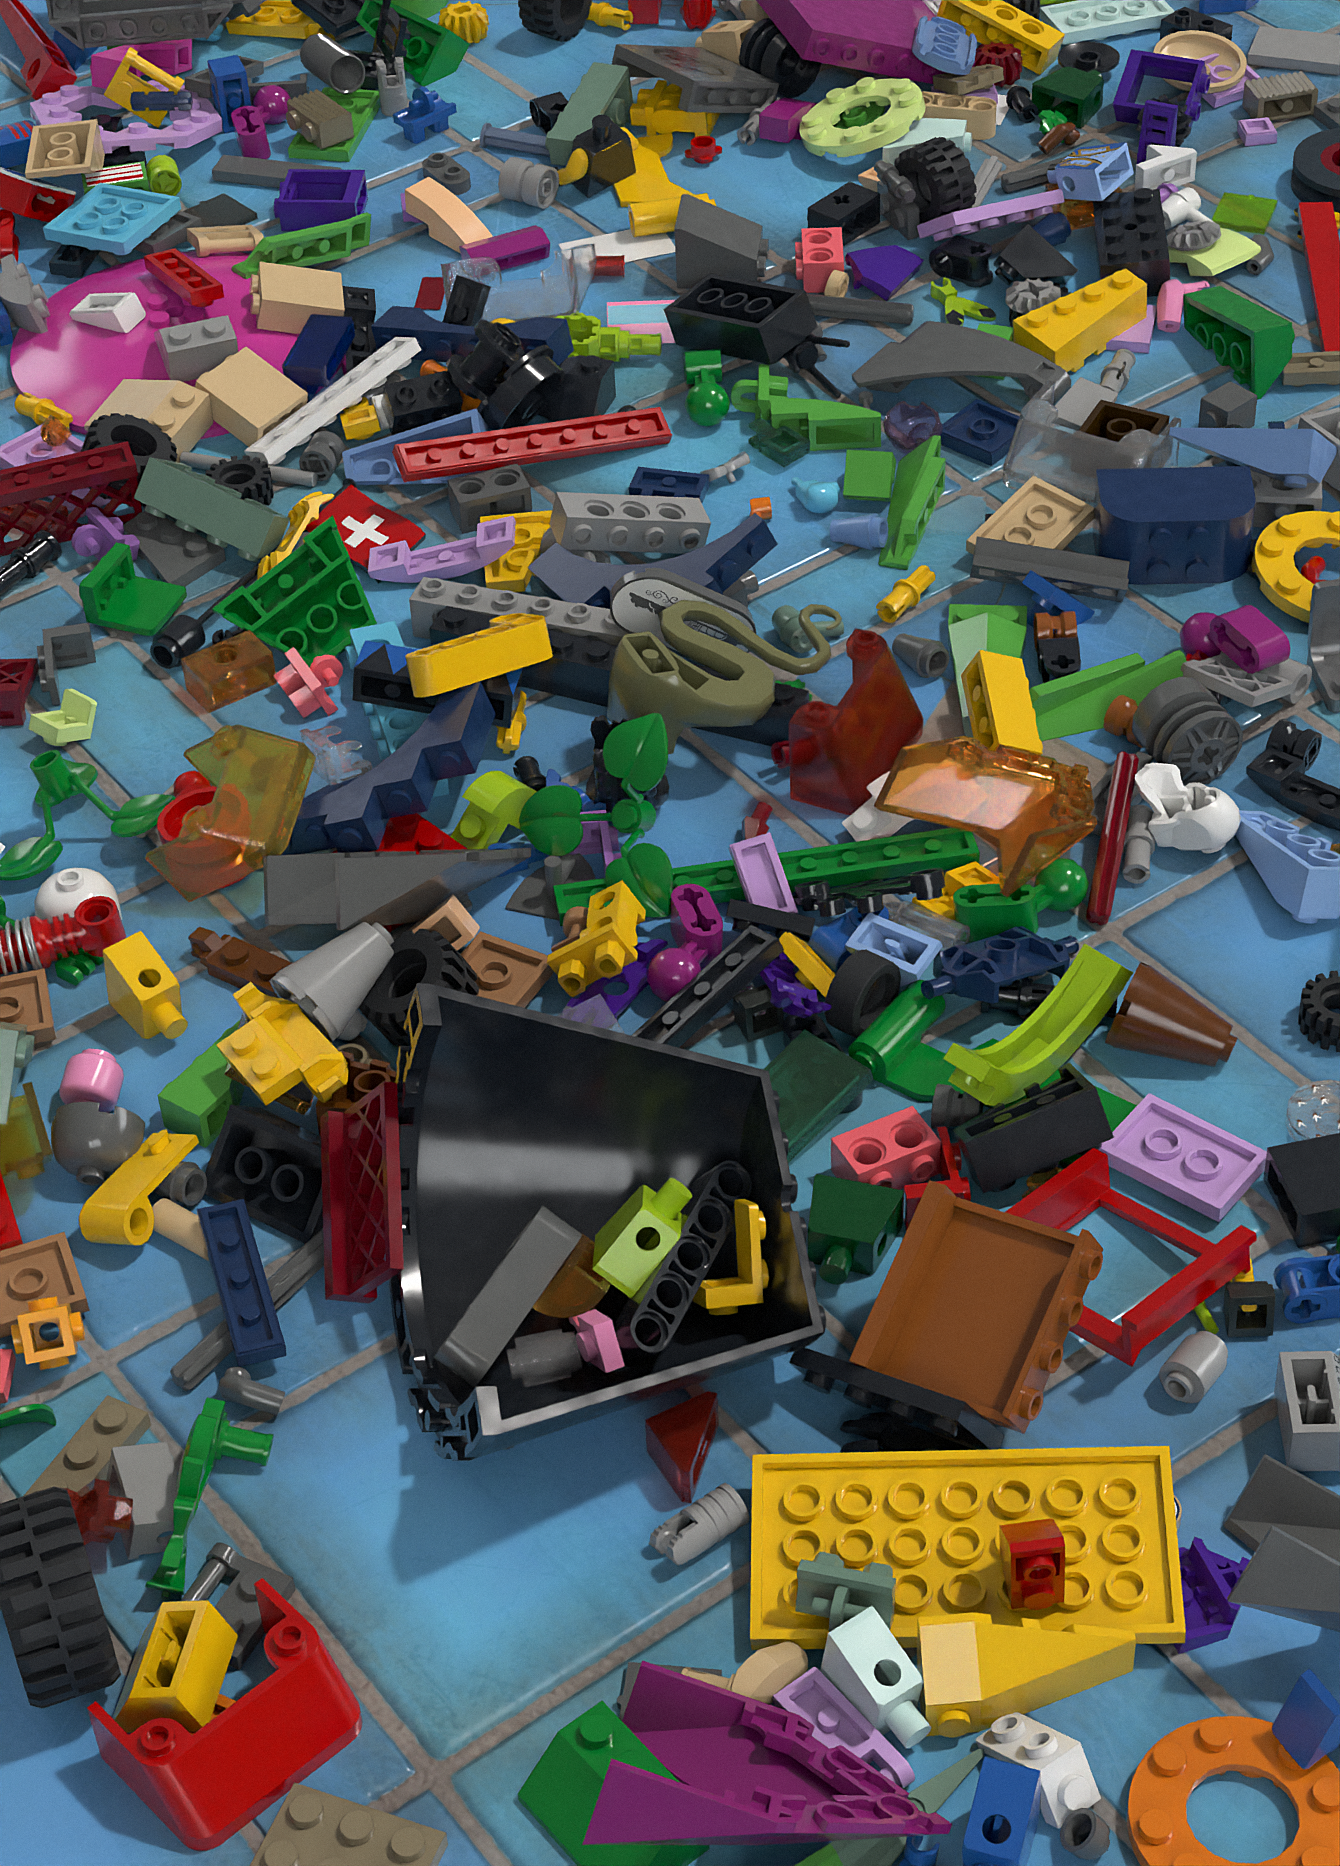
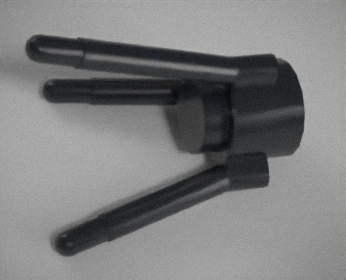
(806, 355)

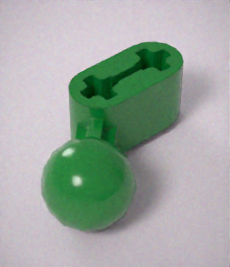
(706, 401)
(989, 912)

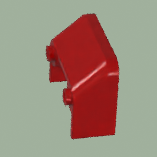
(251, 1751)

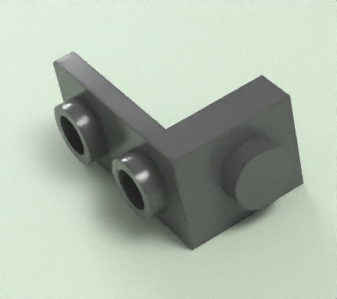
(63, 648)

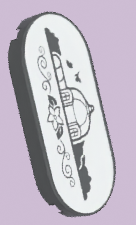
(641, 596)

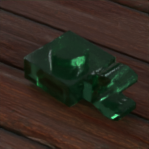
(778, 444)

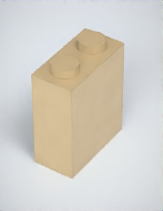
(289, 294)
(250, 395)

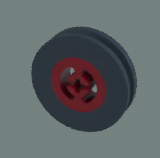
(1317, 168)

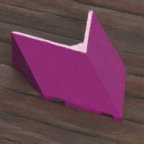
(742, 1776)

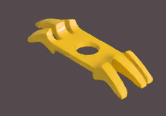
(302, 514)

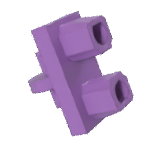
(101, 535)

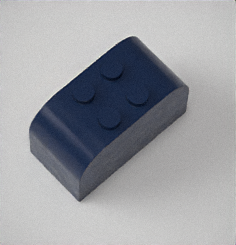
(1175, 522)

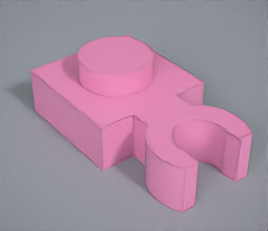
(597, 1340)

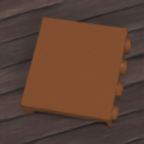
(978, 1306)

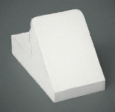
(1167, 166)

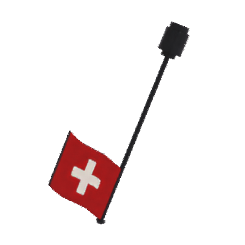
(361, 527)

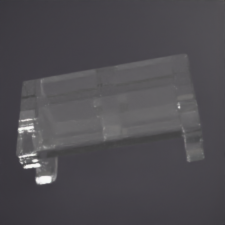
(334, 761)

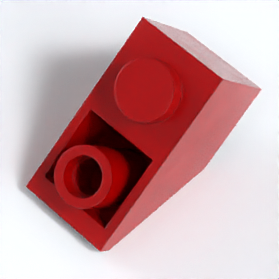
(1033, 1563)

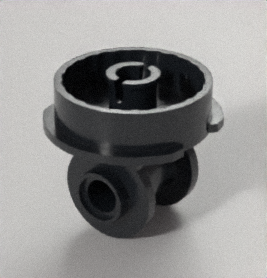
(527, 383)

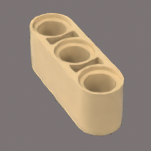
(978, 112)

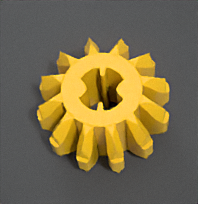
(465, 20)

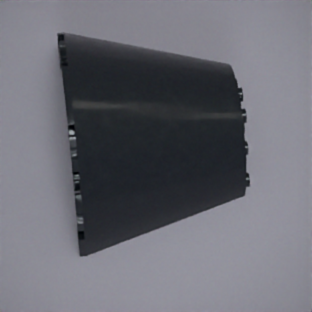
(573, 1118)

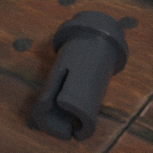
(1019, 100)
(528, 773)

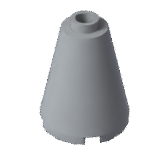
(336, 977)

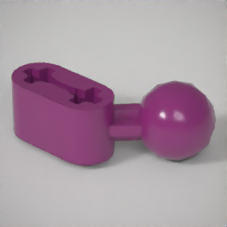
(249, 121)
(1241, 634)
(699, 940)

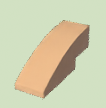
(445, 214)

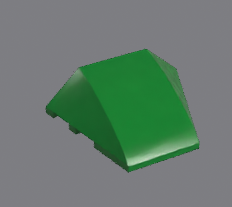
(304, 599)

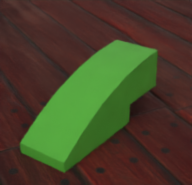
(828, 423)

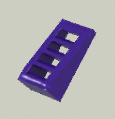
(1148, 123)

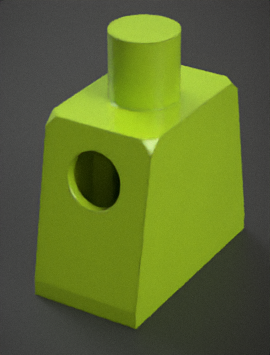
(640, 1235)

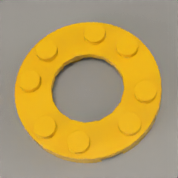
(1275, 557)

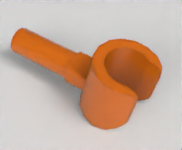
(761, 507)

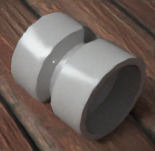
(528, 183)

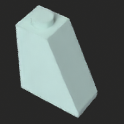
(927, 129)

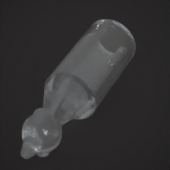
(927, 923)

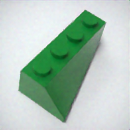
(431, 50)
(1241, 335)

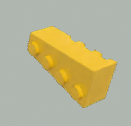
(1083, 320)

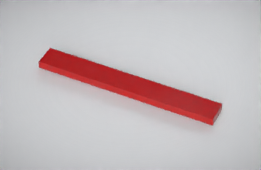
(1323, 265)
(531, 444)

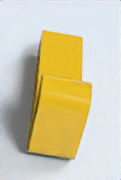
(508, 645)

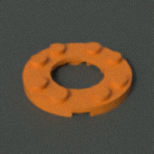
(1212, 1747)

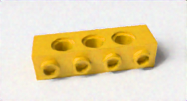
(1003, 22)

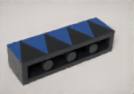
(384, 680)

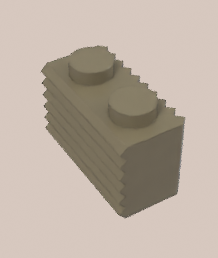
(1280, 96)
(319, 119)

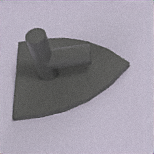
(536, 892)

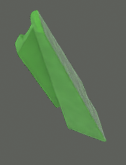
(309, 245)
(913, 499)

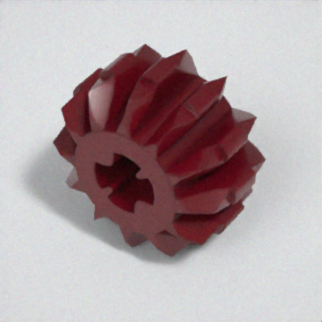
(1001, 55)

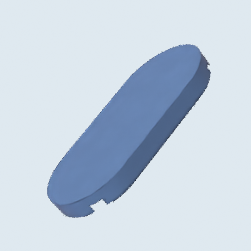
(944, 45)

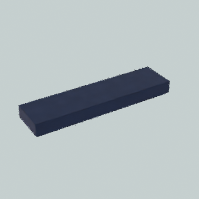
(241, 1283)

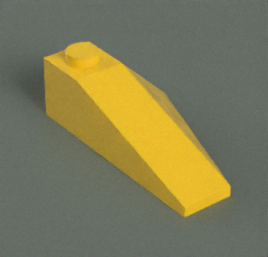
(993, 1670)

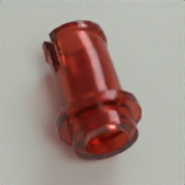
(610, 266)

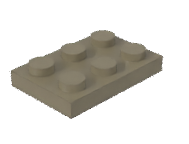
(333, 1831)

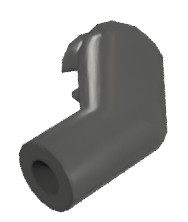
(1262, 259)
(239, 1389)

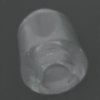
(544, 1357)

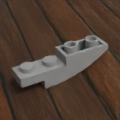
(21, 298)

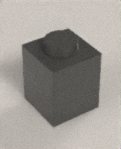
(1228, 406)

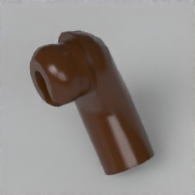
(1060, 132)

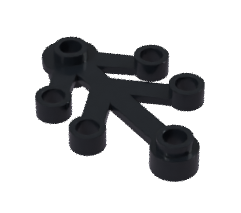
(868, 894)

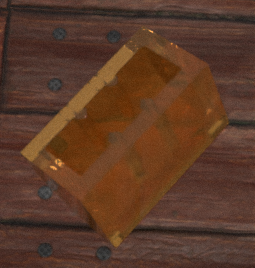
(575, 1285)

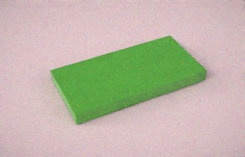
(362, 106)

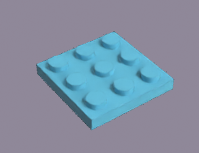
(112, 218)

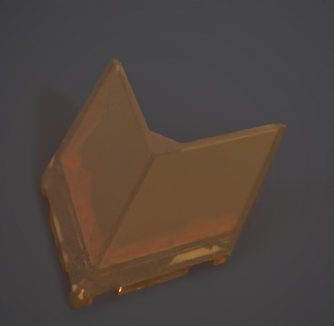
(1006, 796)

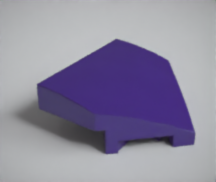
(883, 268)
(1205, 1588)

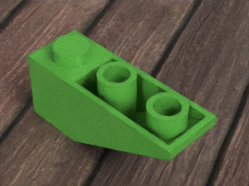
(201, 1096)

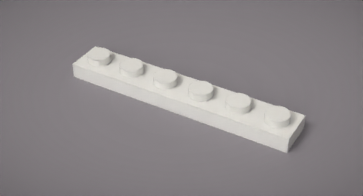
(340, 395)

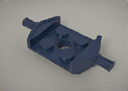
(996, 962)

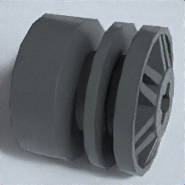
(1188, 729)

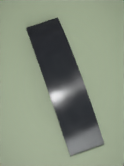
(361, 306)
(1285, 781)

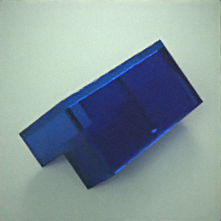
(318, 351)

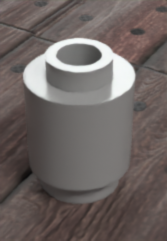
(1194, 1367)

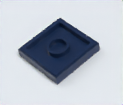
(980, 432)

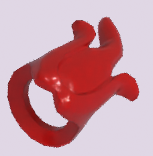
(697, 13)

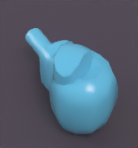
(817, 496)

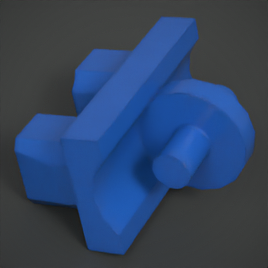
(423, 111)

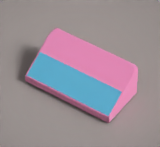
(641, 318)

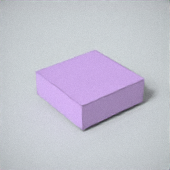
(1257, 131)

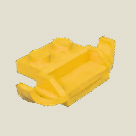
(281, 1049)

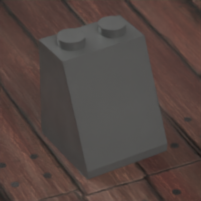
(716, 243)

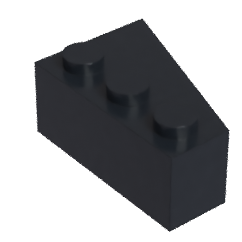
(1034, 1132)

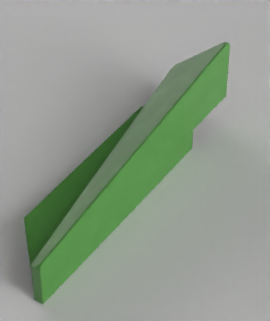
(1082, 698)

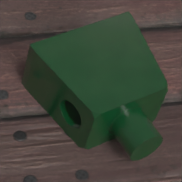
(1070, 92)
(851, 1226)

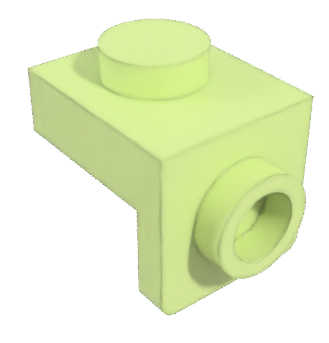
(68, 724)

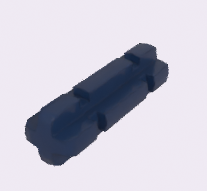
(161, 101)

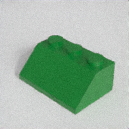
(568, 1783)

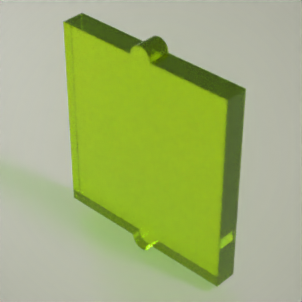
(1244, 213)

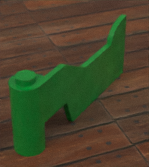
(902, 1062)

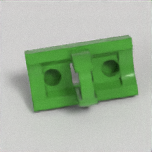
(764, 389)

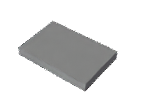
(1296, 50)

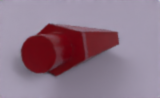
(756, 824)

